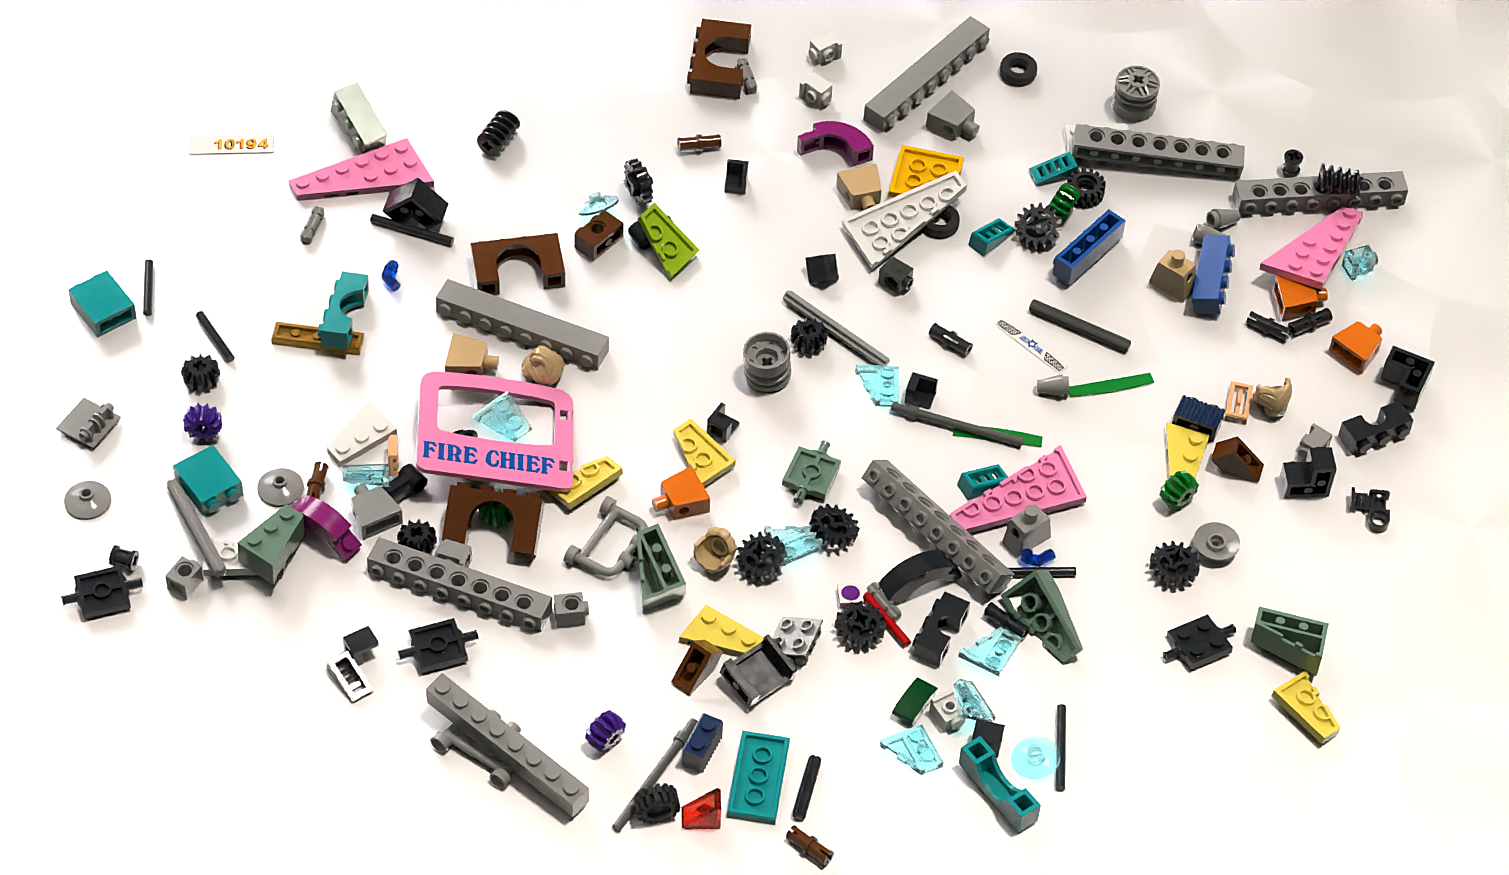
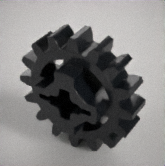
(638, 181)
(1049, 222)
(834, 526)
(1164, 559)
(770, 560)
(859, 624)

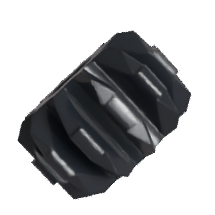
(808, 336)
(200, 372)
(418, 536)

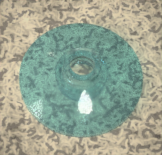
(597, 204)
(1036, 765)

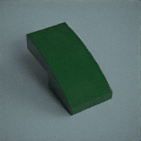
(914, 700)

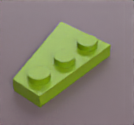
(667, 240)

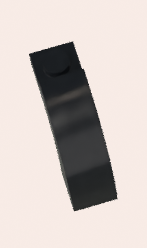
(917, 571)

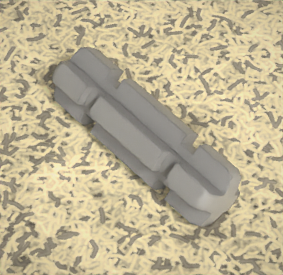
(748, 77)
(312, 224)
(892, 610)

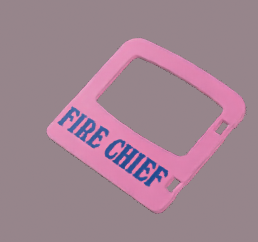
(494, 460)

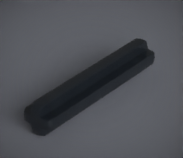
(806, 787)

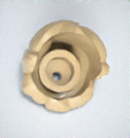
(543, 366)
(1274, 398)
(715, 549)

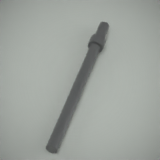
(915, 412)
(679, 741)

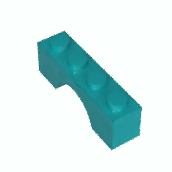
(349, 293)
(982, 766)

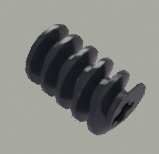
(498, 132)
(1340, 179)

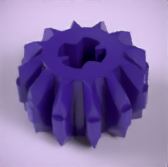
(202, 422)
(605, 731)

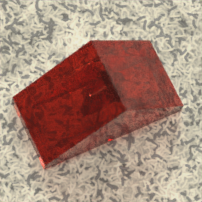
(703, 812)

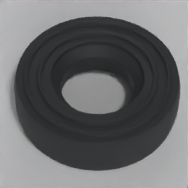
(1014, 78)
(946, 230)

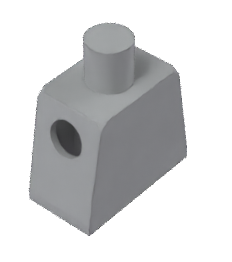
(952, 117)
(374, 511)
(1027, 530)

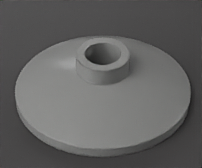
(280, 494)
(89, 507)
(1219, 535)

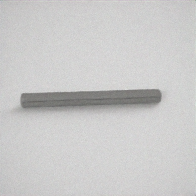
(836, 329)
(196, 527)

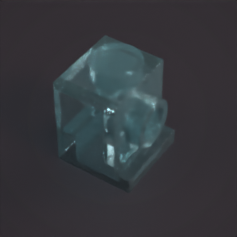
(1359, 261)

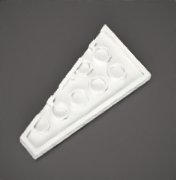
(891, 223)

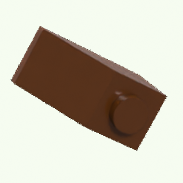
(1237, 460)
(696, 665)

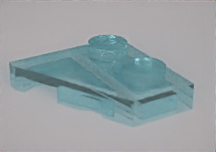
(880, 383)
(504, 417)
(367, 474)
(797, 541)
(992, 651)
(972, 702)
(914, 749)

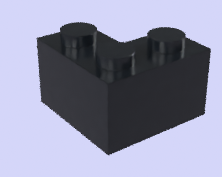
(416, 201)
(1408, 371)
(1311, 477)

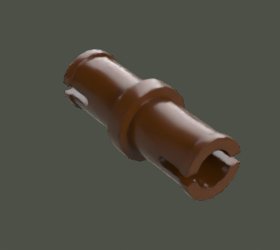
(699, 142)
(316, 482)
(809, 845)

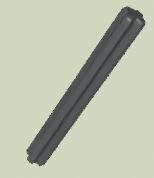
(1080, 325)

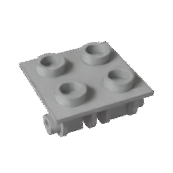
(89, 422)
(798, 637)

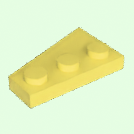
(1184, 449)
(702, 452)
(588, 481)
(720, 632)
(1304, 704)

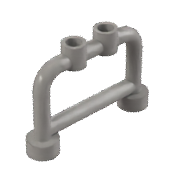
(626, 557)
(443, 740)

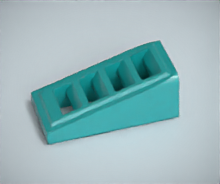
(1064, 162)
(988, 237)
(971, 488)

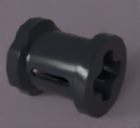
(1293, 159)
(123, 557)

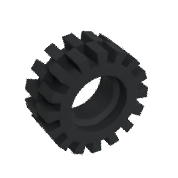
(1091, 180)
(656, 803)

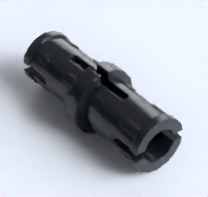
(1321, 317)
(1268, 326)
(938, 332)
(1006, 620)

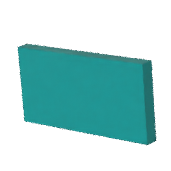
(758, 777)

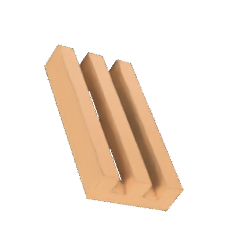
(1236, 416)
(393, 455)

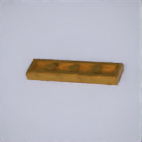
(307, 337)

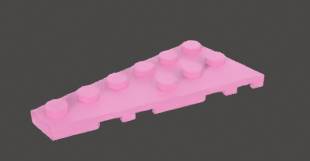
(366, 173)
(1317, 251)
(1046, 483)

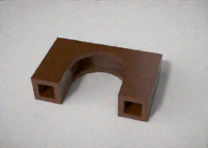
(712, 38)
(540, 249)
(465, 501)

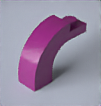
(837, 136)
(328, 524)

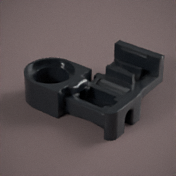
(1374, 504)

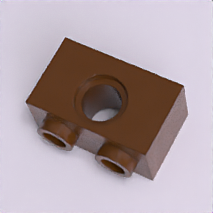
(598, 235)

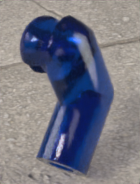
(389, 273)
(1035, 560)

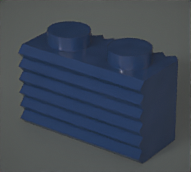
(1199, 416)
(702, 743)

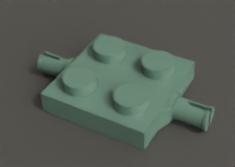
(811, 472)

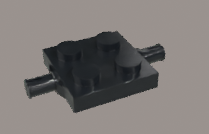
(102, 592)
(1199, 642)
(438, 645)

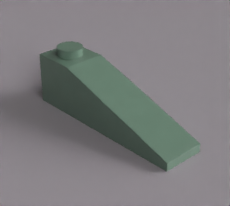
(1042, 608)

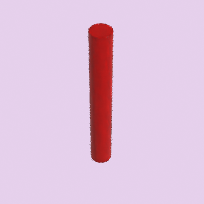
(890, 623)

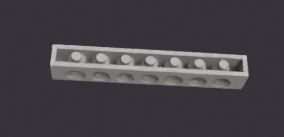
(1141, 150)
(1305, 194)
(938, 526)
(459, 584)

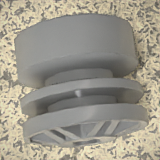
(1135, 93)
(767, 361)

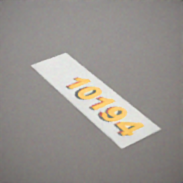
(231, 144)

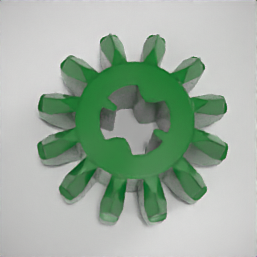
(1064, 200)
(1179, 489)
(495, 513)

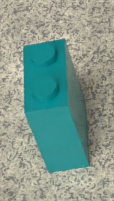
(102, 303)
(208, 480)

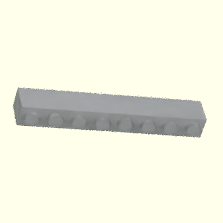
(926, 74)
(522, 323)
(507, 745)

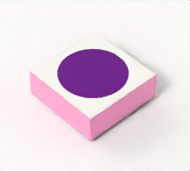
(849, 593)

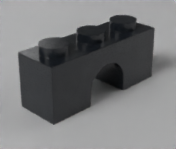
(1361, 436)
(948, 613)

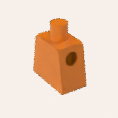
(1296, 298)
(1357, 345)
(682, 495)

